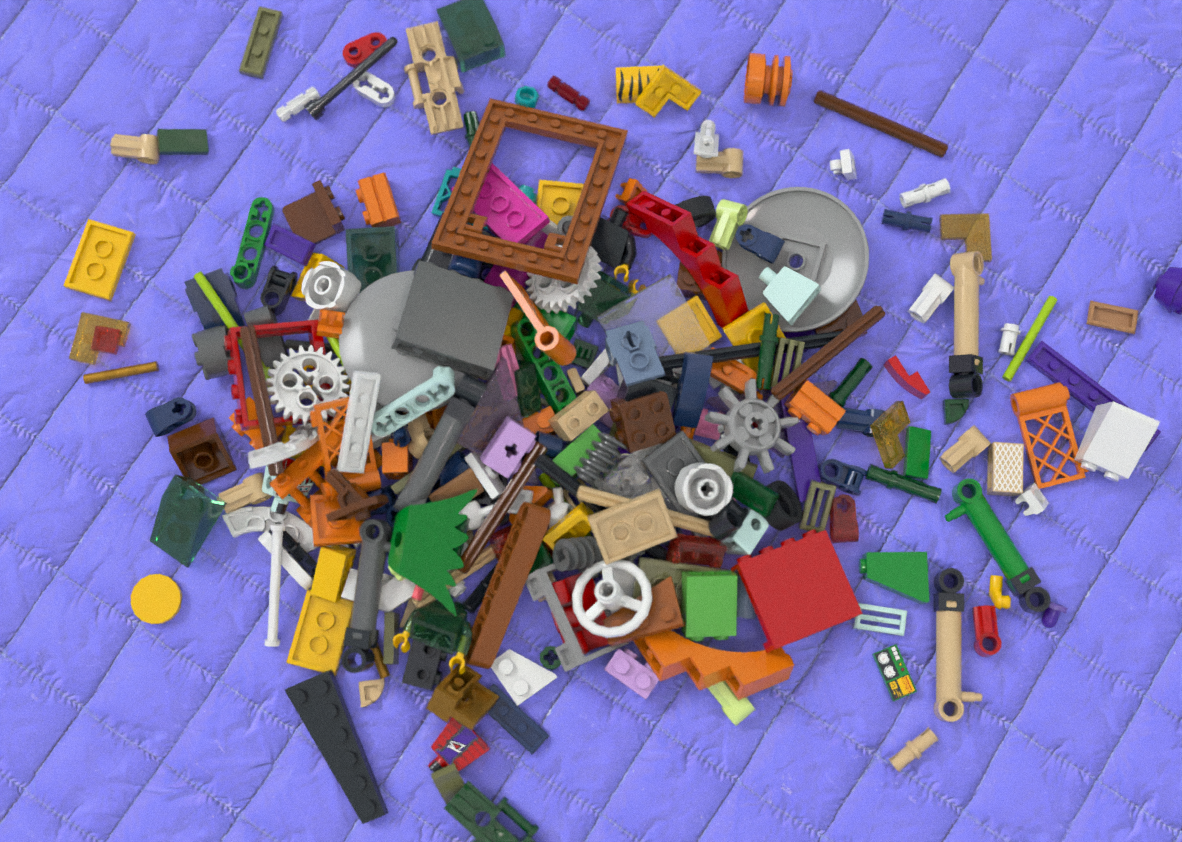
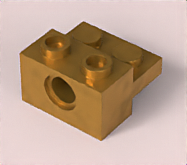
(462, 698)

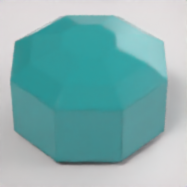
(526, 97)

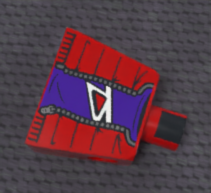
(457, 746)

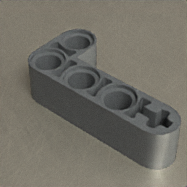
(269, 347)

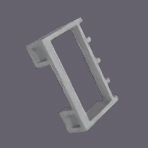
(569, 652)

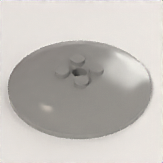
(821, 233)
(368, 339)

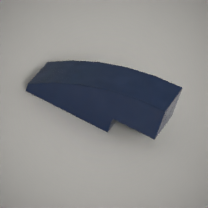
(692, 389)

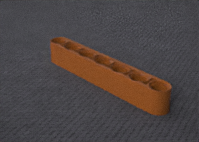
(507, 584)

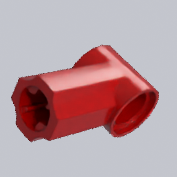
(985, 627)

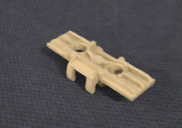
(441, 77)

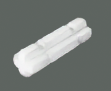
(297, 104)

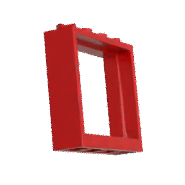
(235, 368)

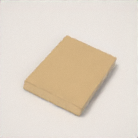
(632, 526)

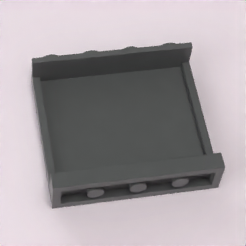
(453, 320)

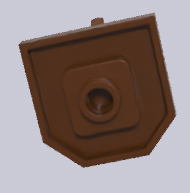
(352, 499)

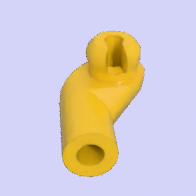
(995, 593)

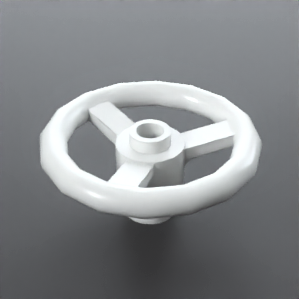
(617, 599)

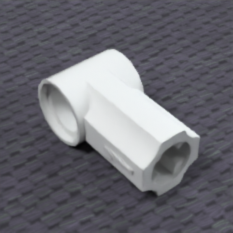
(933, 294)

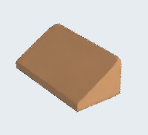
(461, 484)

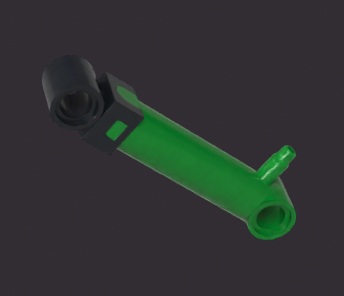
(1020, 578)

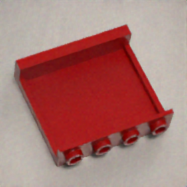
(797, 589)

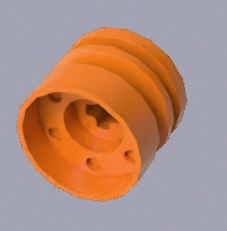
(767, 79)

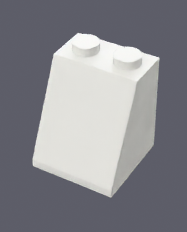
(1115, 440)

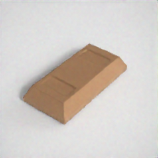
(1112, 317)

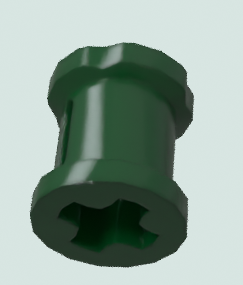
(545, 663)

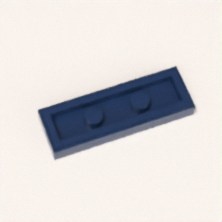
(517, 722)

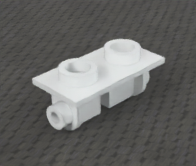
(706, 140)

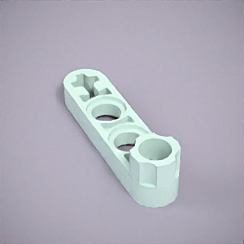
(441, 383)

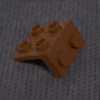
(315, 215)
(642, 421)

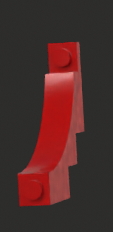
(678, 232)

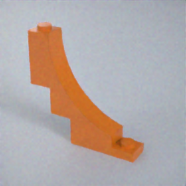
(743, 671)

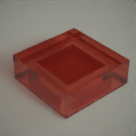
(106, 340)

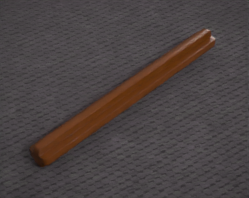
(881, 123)
(828, 352)
(260, 393)
(501, 508)

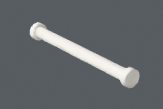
(275, 576)

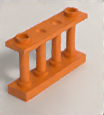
(305, 467)

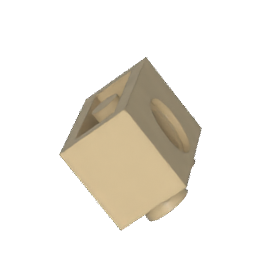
(578, 415)

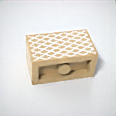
(1005, 469)

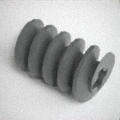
(598, 459)
(576, 553)

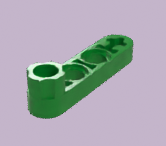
(250, 242)

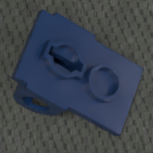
(200, 303)

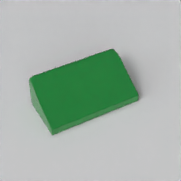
(917, 453)

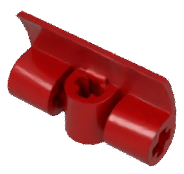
(564, 590)

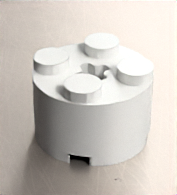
(330, 287)
(707, 502)

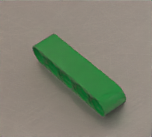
(558, 379)

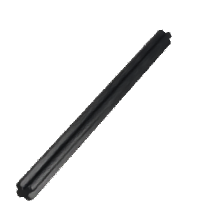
(747, 350)
(572, 485)

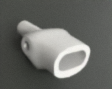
(558, 507)
(475, 514)

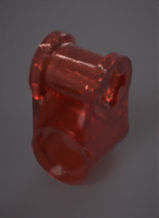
(843, 524)

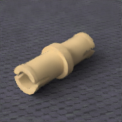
(913, 749)

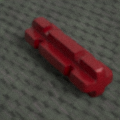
(568, 93)

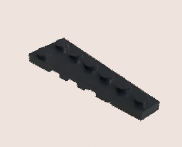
(332, 729)

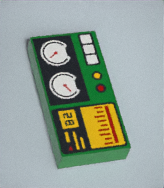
(894, 672)

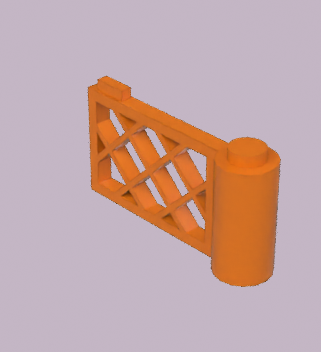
(547, 337)
(1039, 403)
(368, 480)

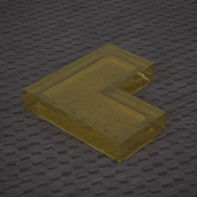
(968, 227)
(84, 335)
(886, 433)

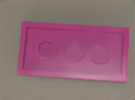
(508, 209)

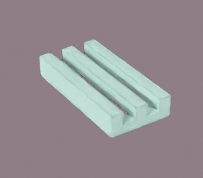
(902, 622)

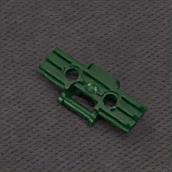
(471, 801)

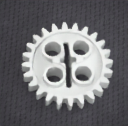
(557, 294)
(290, 397)

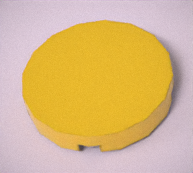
(156, 599)

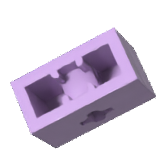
(508, 434)

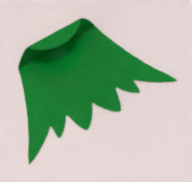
(425, 542)

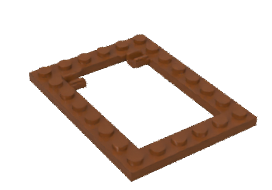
(554, 262)

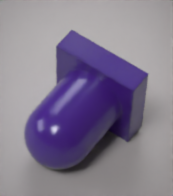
(1052, 614)

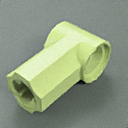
(729, 217)
(734, 709)

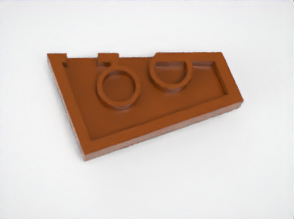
(662, 616)

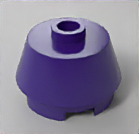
(1169, 290)

